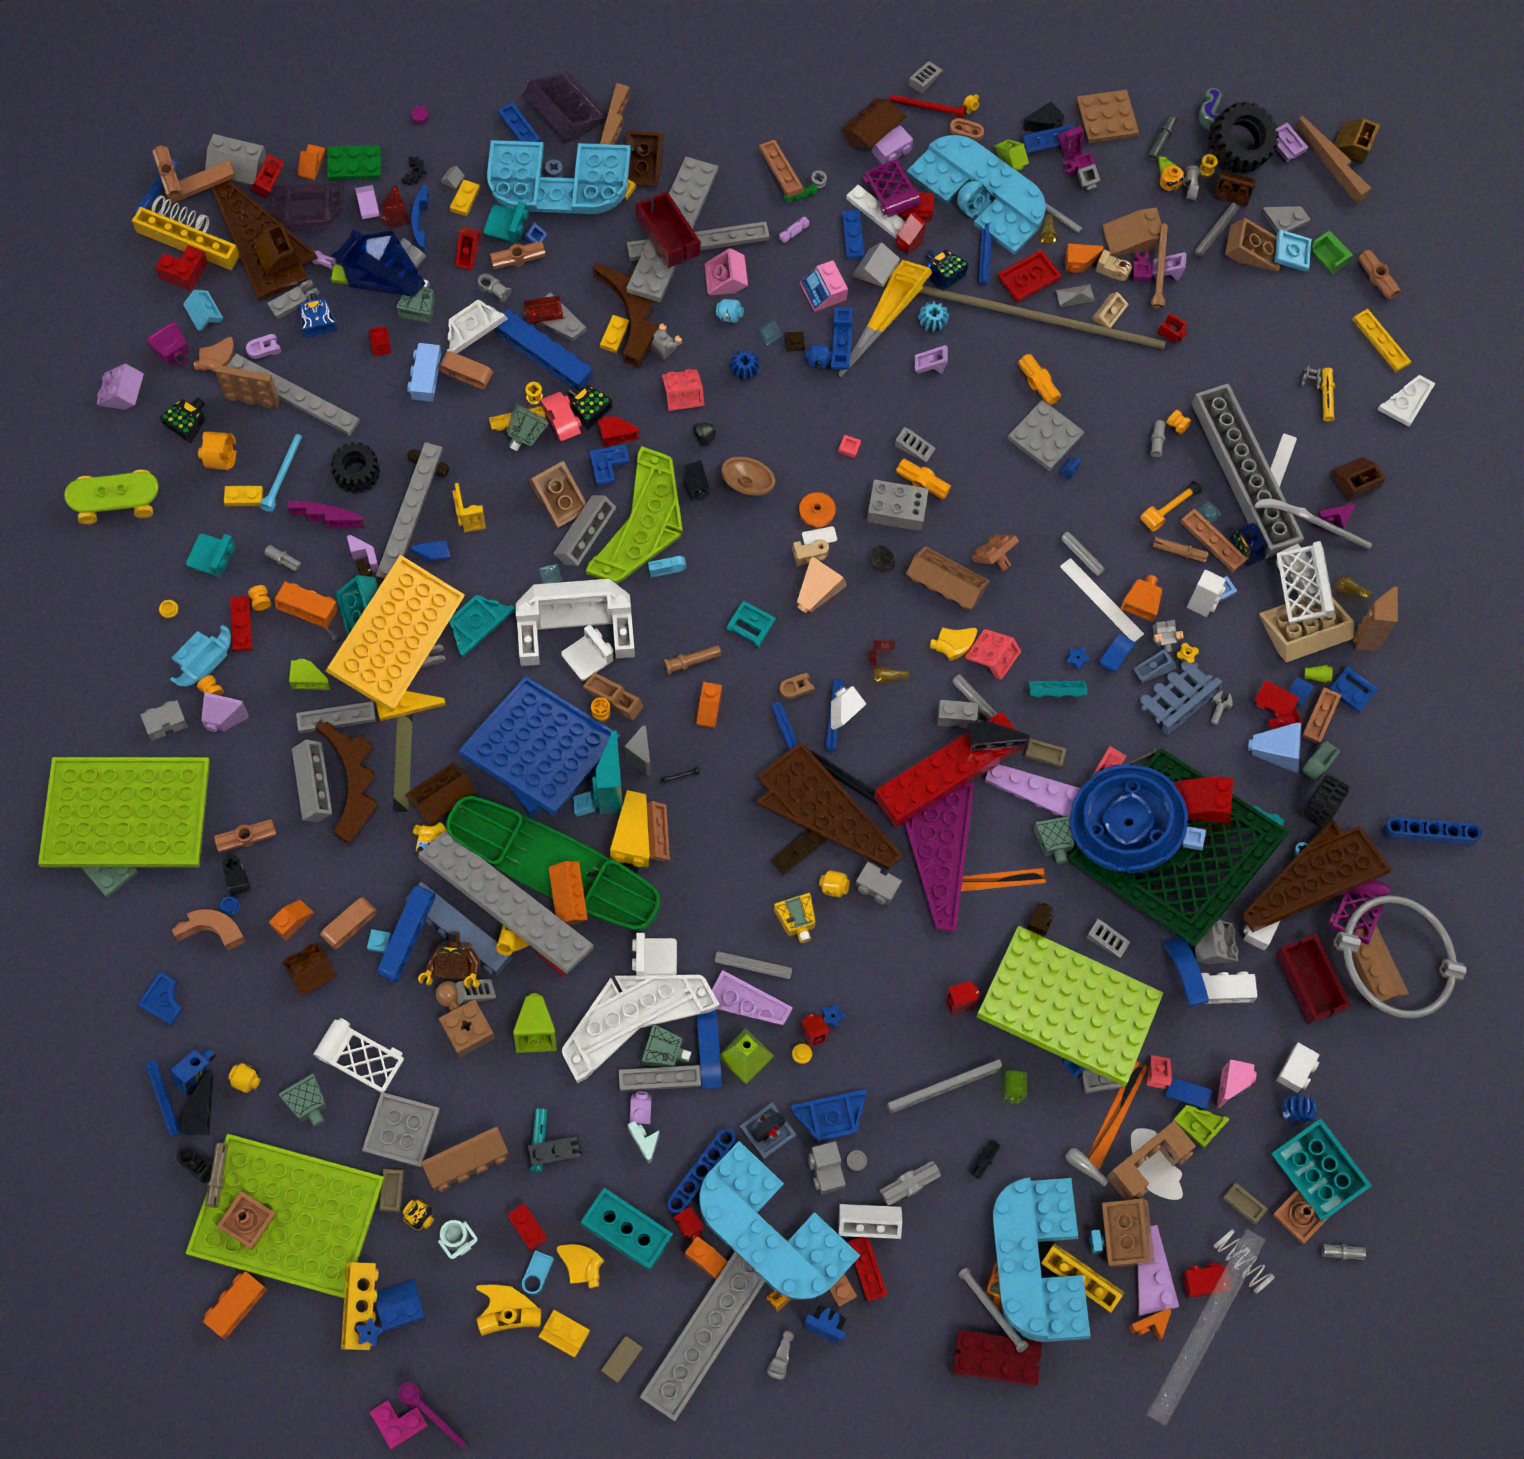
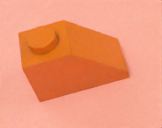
(1081, 257)
(709, 705)
(290, 919)
(706, 1258)

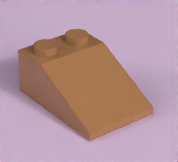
(1133, 232)
(1252, 245)
(558, 493)

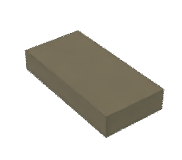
(1045, 753)
(391, 1191)
(1245, 1203)
(621, 1359)

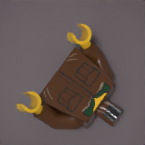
(453, 960)

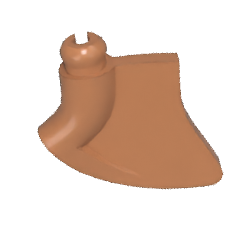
(215, 355)

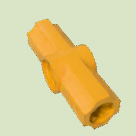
(1039, 379)
(923, 478)

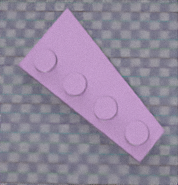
(745, 1000)
(1155, 1281)

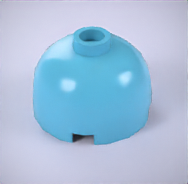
(974, 198)

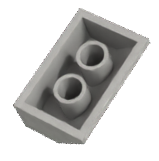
(245, 157)

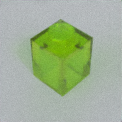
(1015, 1086)

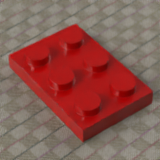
(1029, 276)

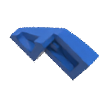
(432, 551)

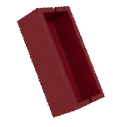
(668, 229)
(1312, 979)
(996, 1359)

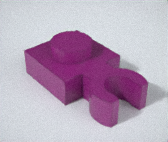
(1081, 161)
(1141, 268)

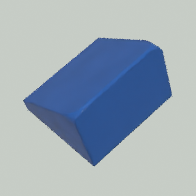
(533, 234)
(1070, 467)
(1301, 689)

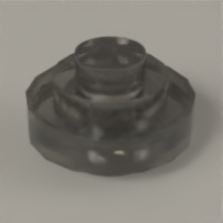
(883, 558)

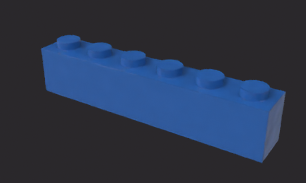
(544, 351)

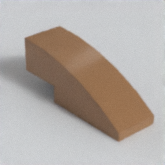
(619, 699)

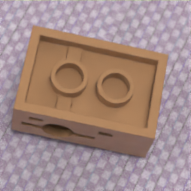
(1128, 1233)

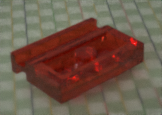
(543, 309)

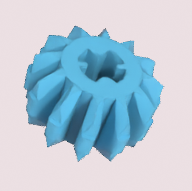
(933, 316)

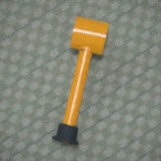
(1154, 518)

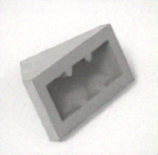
(1074, 295)

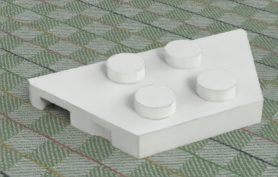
(472, 324)

